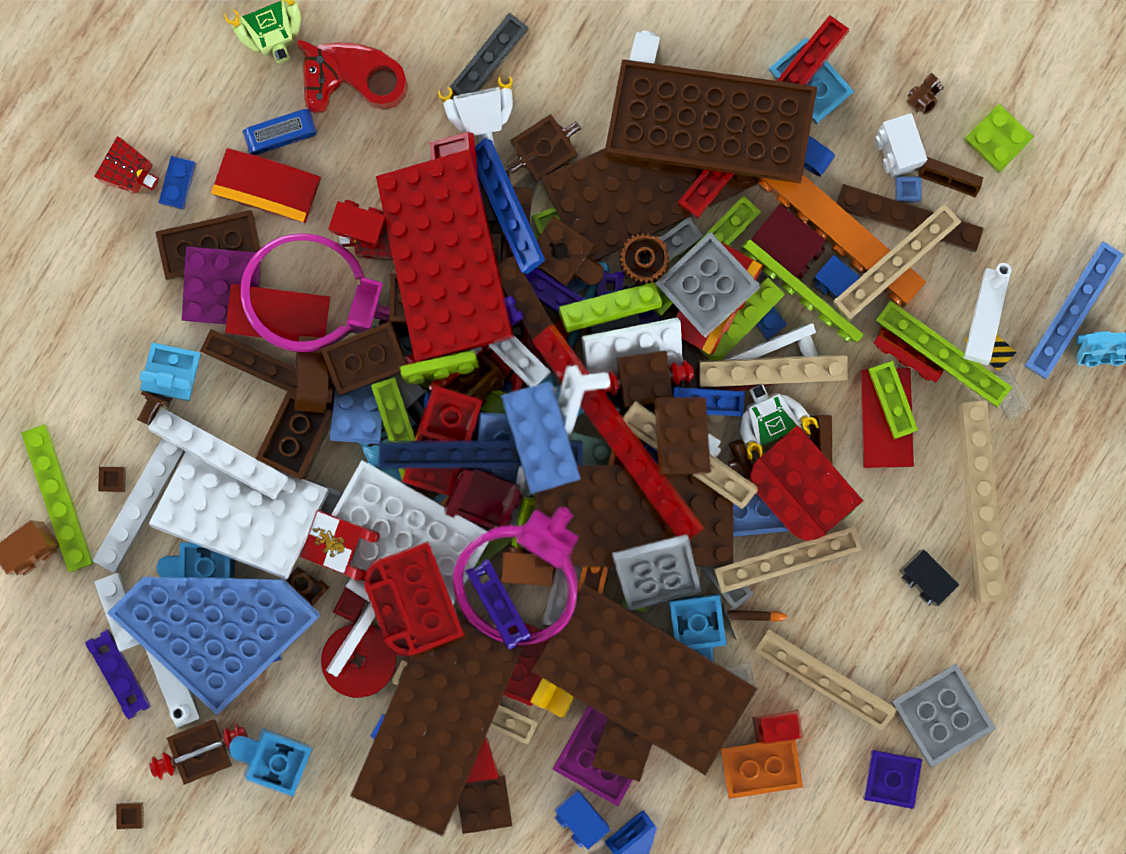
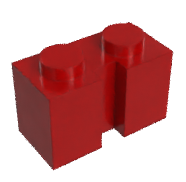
(357, 223)

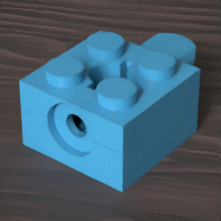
(196, 563)
(698, 622)
(272, 760)

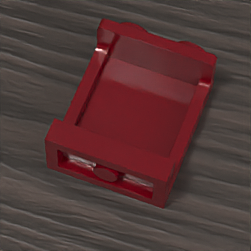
(789, 241)
(483, 498)

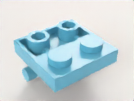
(1101, 349)
(170, 372)

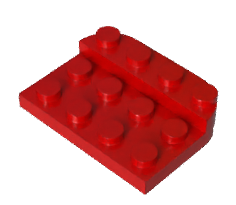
(803, 486)
(411, 600)

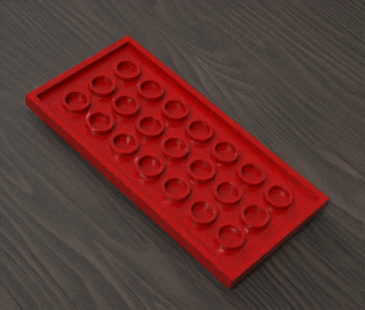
(444, 257)

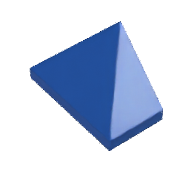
(633, 837)

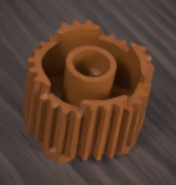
(649, 246)

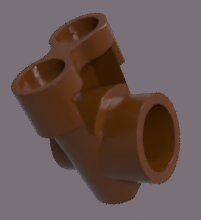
(922, 97)
(741, 463)
(311, 590)

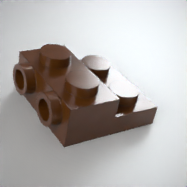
(480, 381)

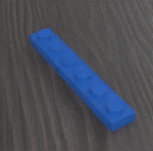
(507, 207)

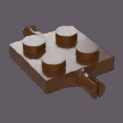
(544, 147)

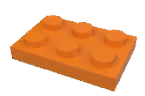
(761, 768)

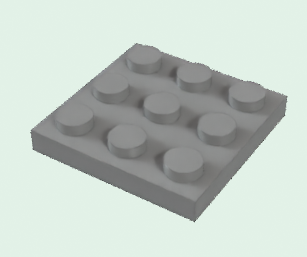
(708, 284)
(657, 572)
(943, 715)

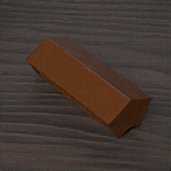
(952, 173)
(823, 435)

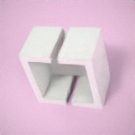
(900, 146)

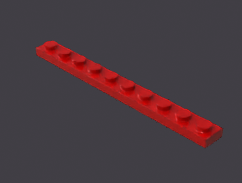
(799, 71)
(621, 439)

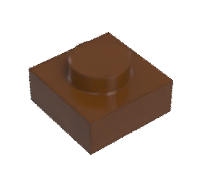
(112, 479)
(129, 815)

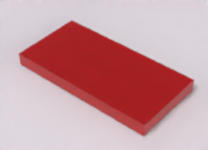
(280, 311)
(877, 441)

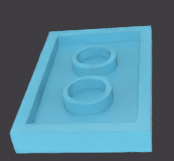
(831, 87)

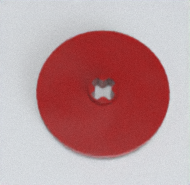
(375, 670)

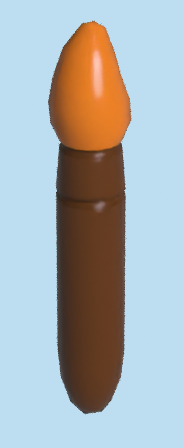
(773, 616)

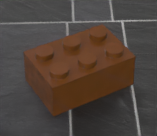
(294, 438)

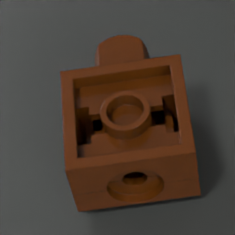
(568, 254)

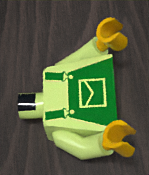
(269, 28)

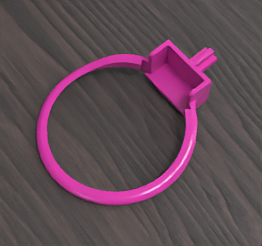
(363, 308)
(546, 539)

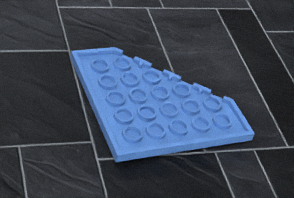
(214, 630)

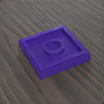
(892, 779)

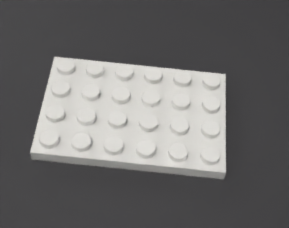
(236, 519)
(405, 520)

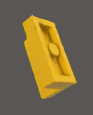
(552, 698)

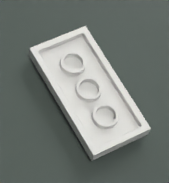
(603, 348)

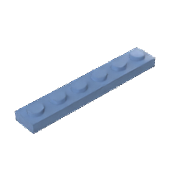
(1074, 310)

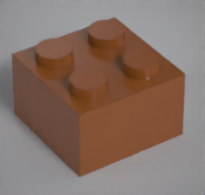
(26, 548)
(521, 569)

